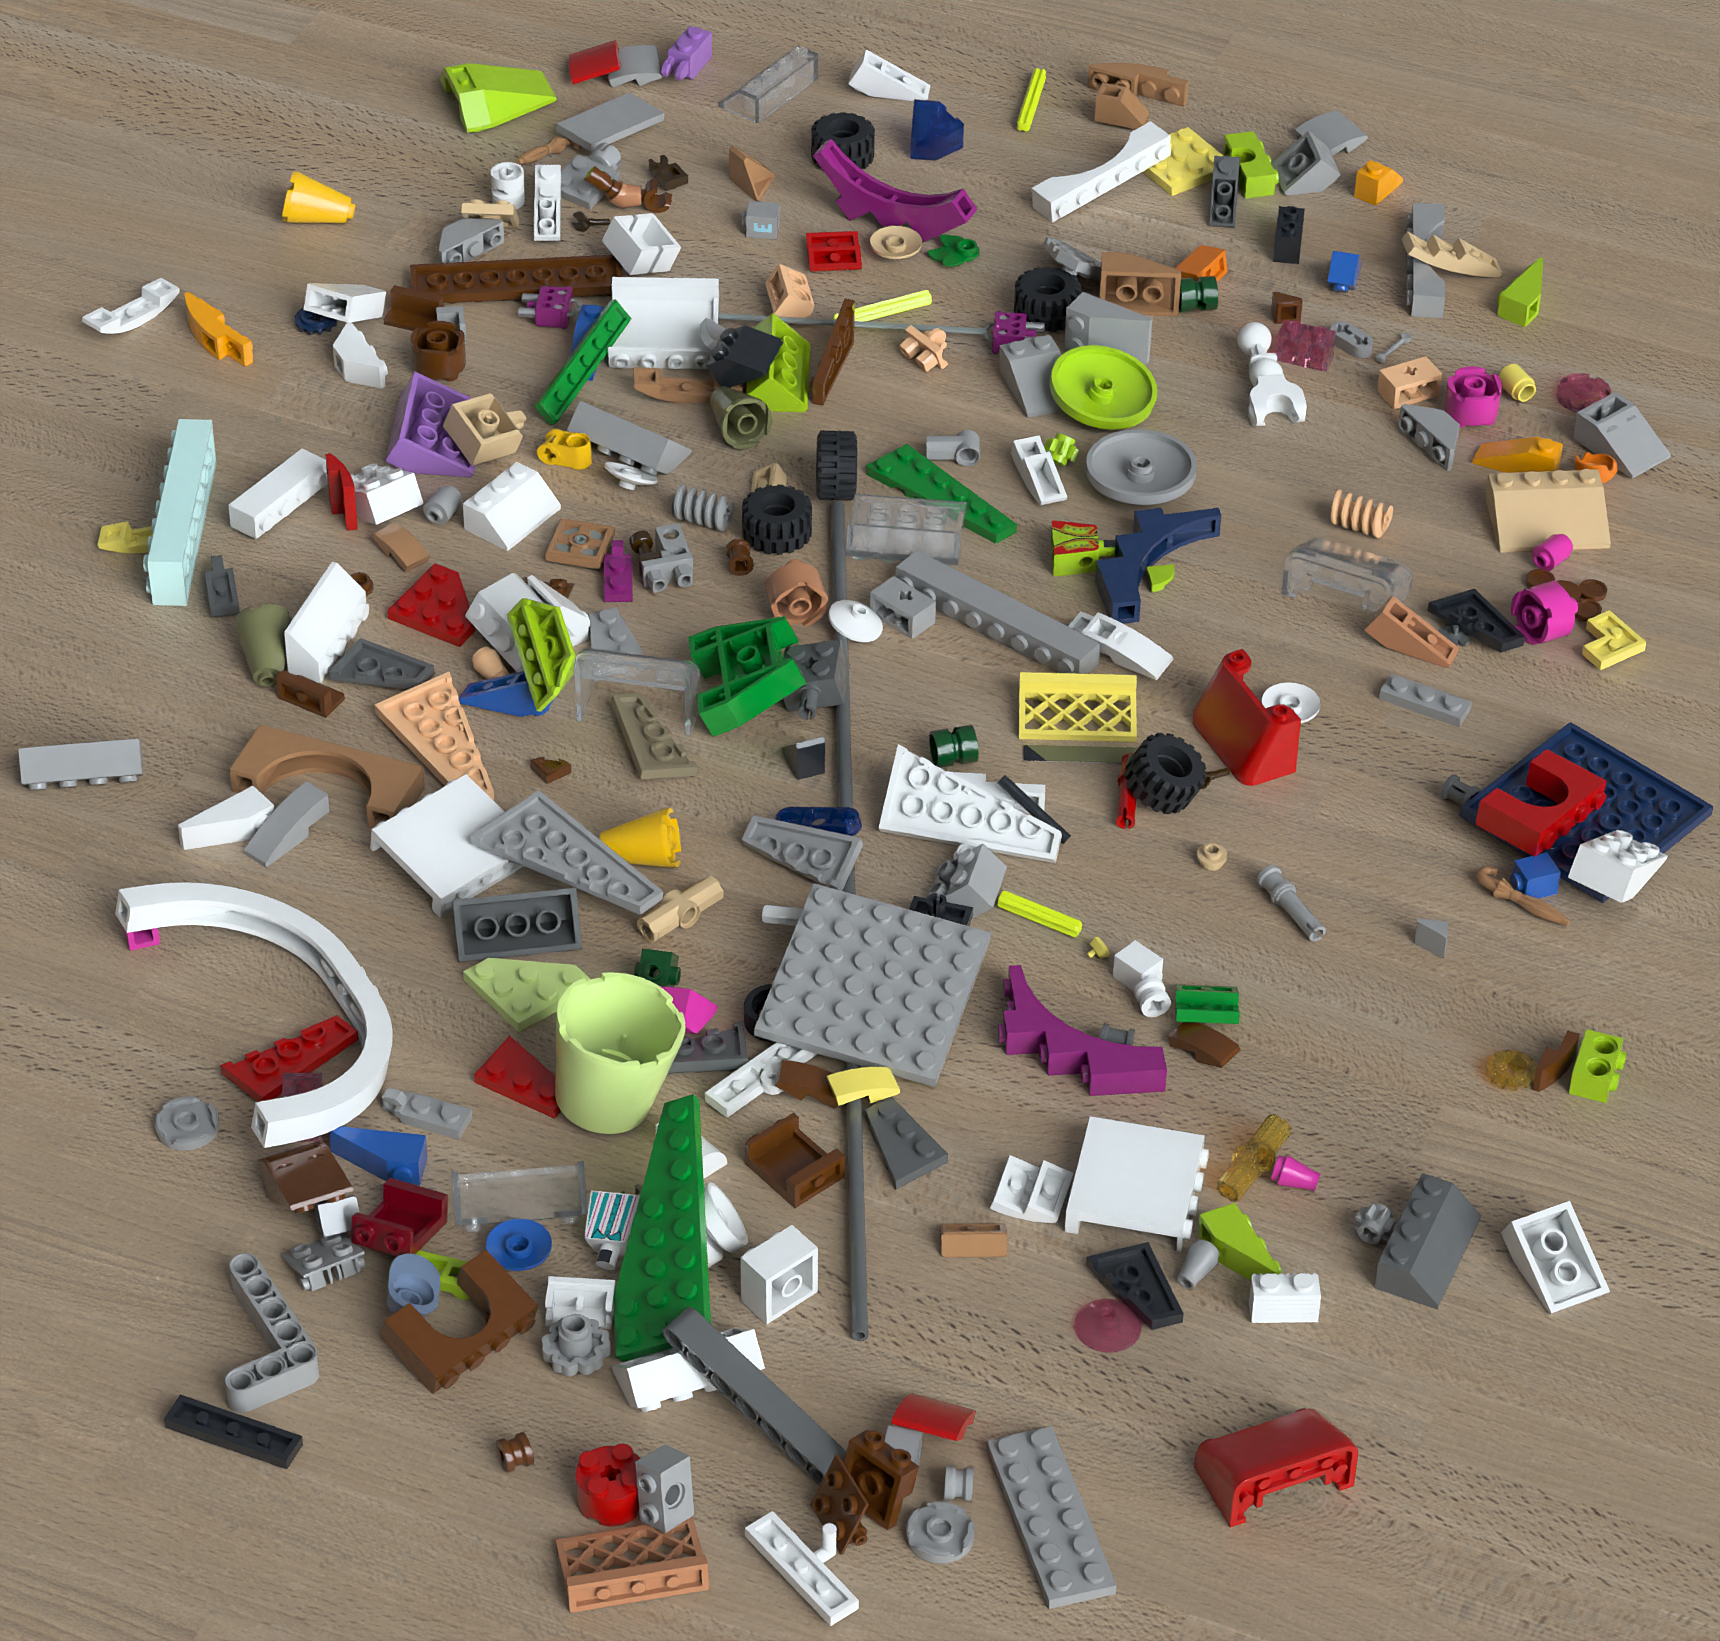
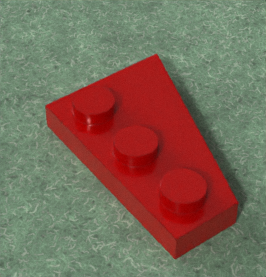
(519, 1077)

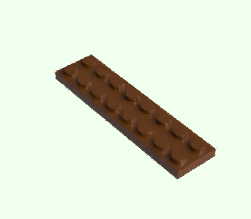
(511, 278)

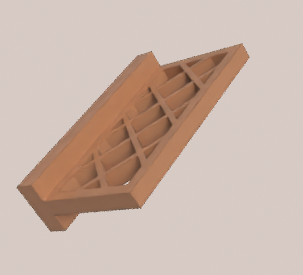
(634, 1580)

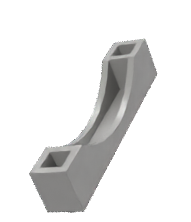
(1423, 285)

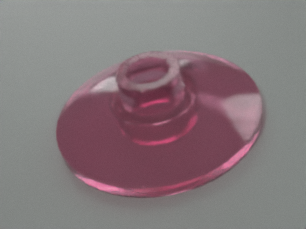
(1107, 1325)

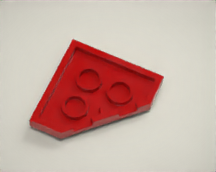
(435, 606)

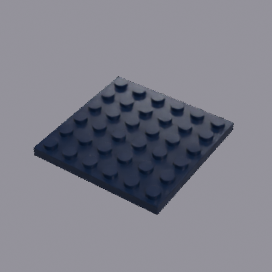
(1635, 800)

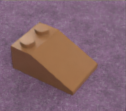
(1139, 284)

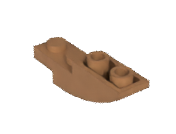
(1140, 80)

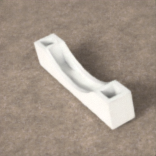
(1067, 193)

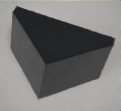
(806, 758)

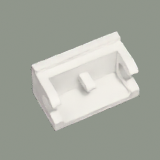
(580, 1296)

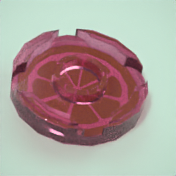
(1580, 391)

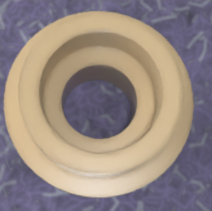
(1211, 856)

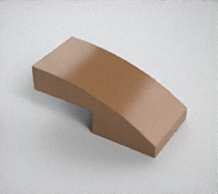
(402, 545)

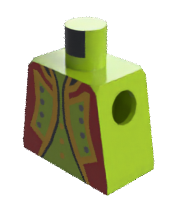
(1077, 548)

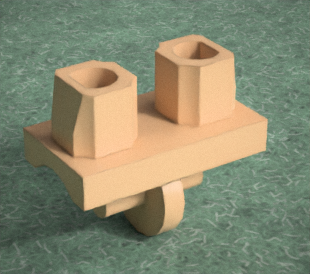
(928, 344)

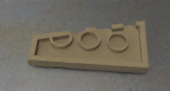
(649, 741)

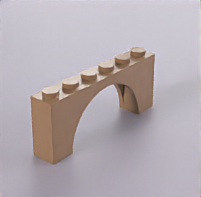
(282, 754)

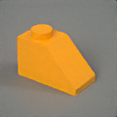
(1375, 182)

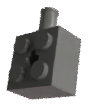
(825, 673)

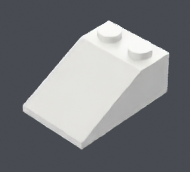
(1555, 1257)

